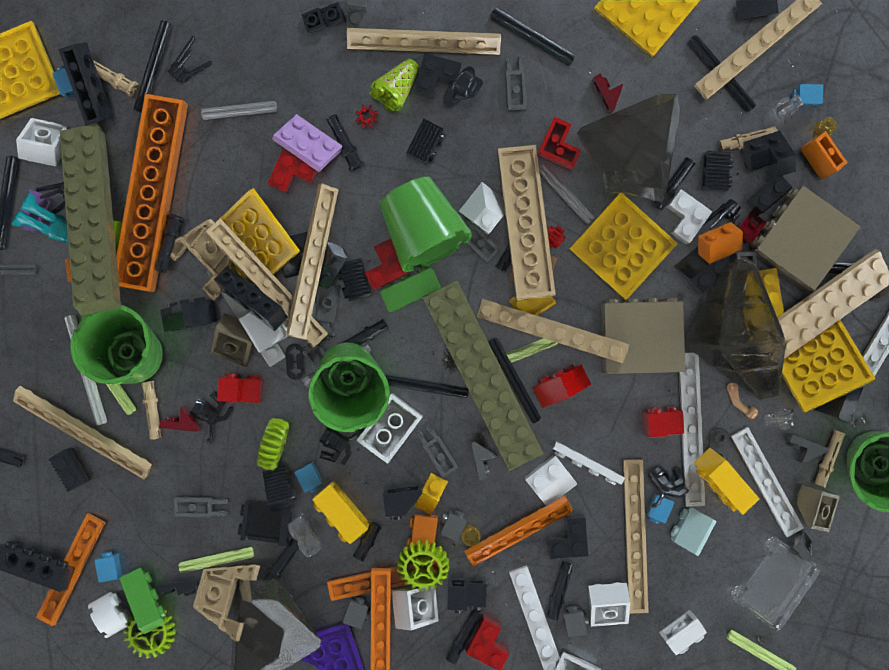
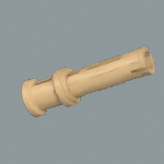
(117, 80)

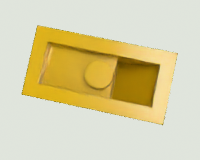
(431, 493)

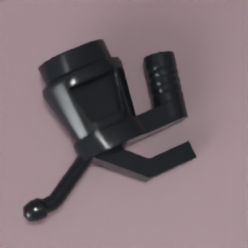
(206, 412)
(335, 441)
(662, 481)

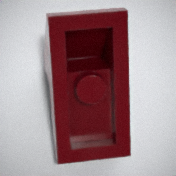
(608, 97)
(751, 226)
(186, 422)

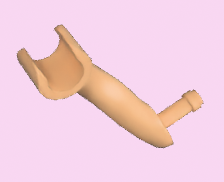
(733, 392)

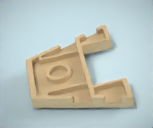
(206, 252)
(216, 595)

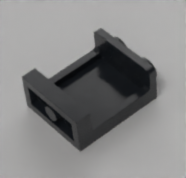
(264, 525)

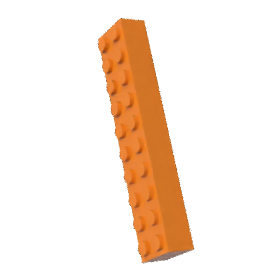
(150, 191)

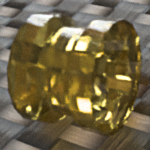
(472, 538)

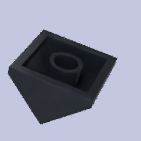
(842, 407)

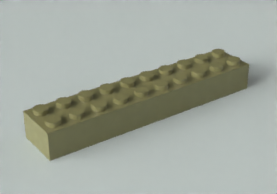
(89, 220)
(483, 375)

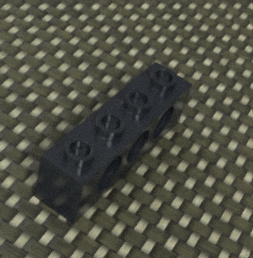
(85, 83)
(251, 298)
(61, 570)

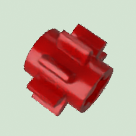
(365, 111)
(555, 236)

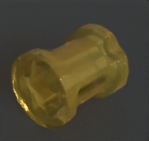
(829, 123)

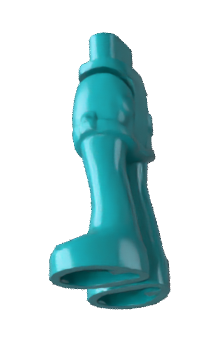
(58, 225)

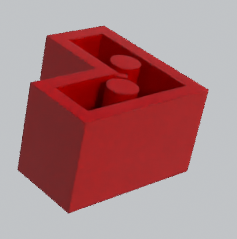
(555, 149)
(287, 168)
(389, 269)
(561, 385)
(237, 389)
(662, 422)
(483, 644)

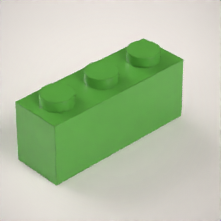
(410, 289)
(143, 600)

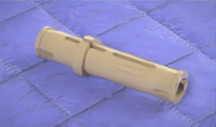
(737, 140)
(150, 401)
(829, 459)

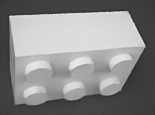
(391, 429)

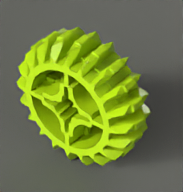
(272, 444)
(422, 555)
(151, 647)

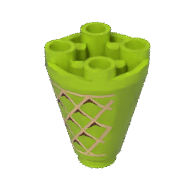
(395, 85)

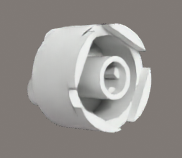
(109, 614)

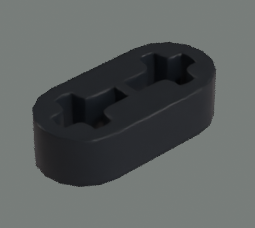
(290, 361)

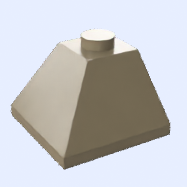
(231, 341)
(817, 507)

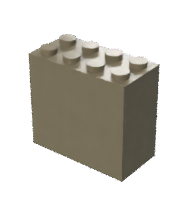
(804, 238)
(652, 331)

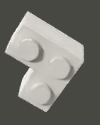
(692, 216)

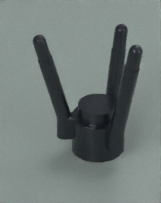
(178, 70)
(60, 186)
(728, 210)

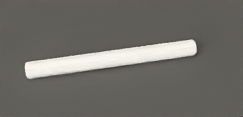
(90, 385)

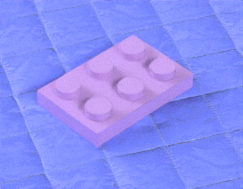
(307, 143)

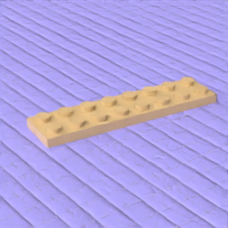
(526, 222)
(833, 300)

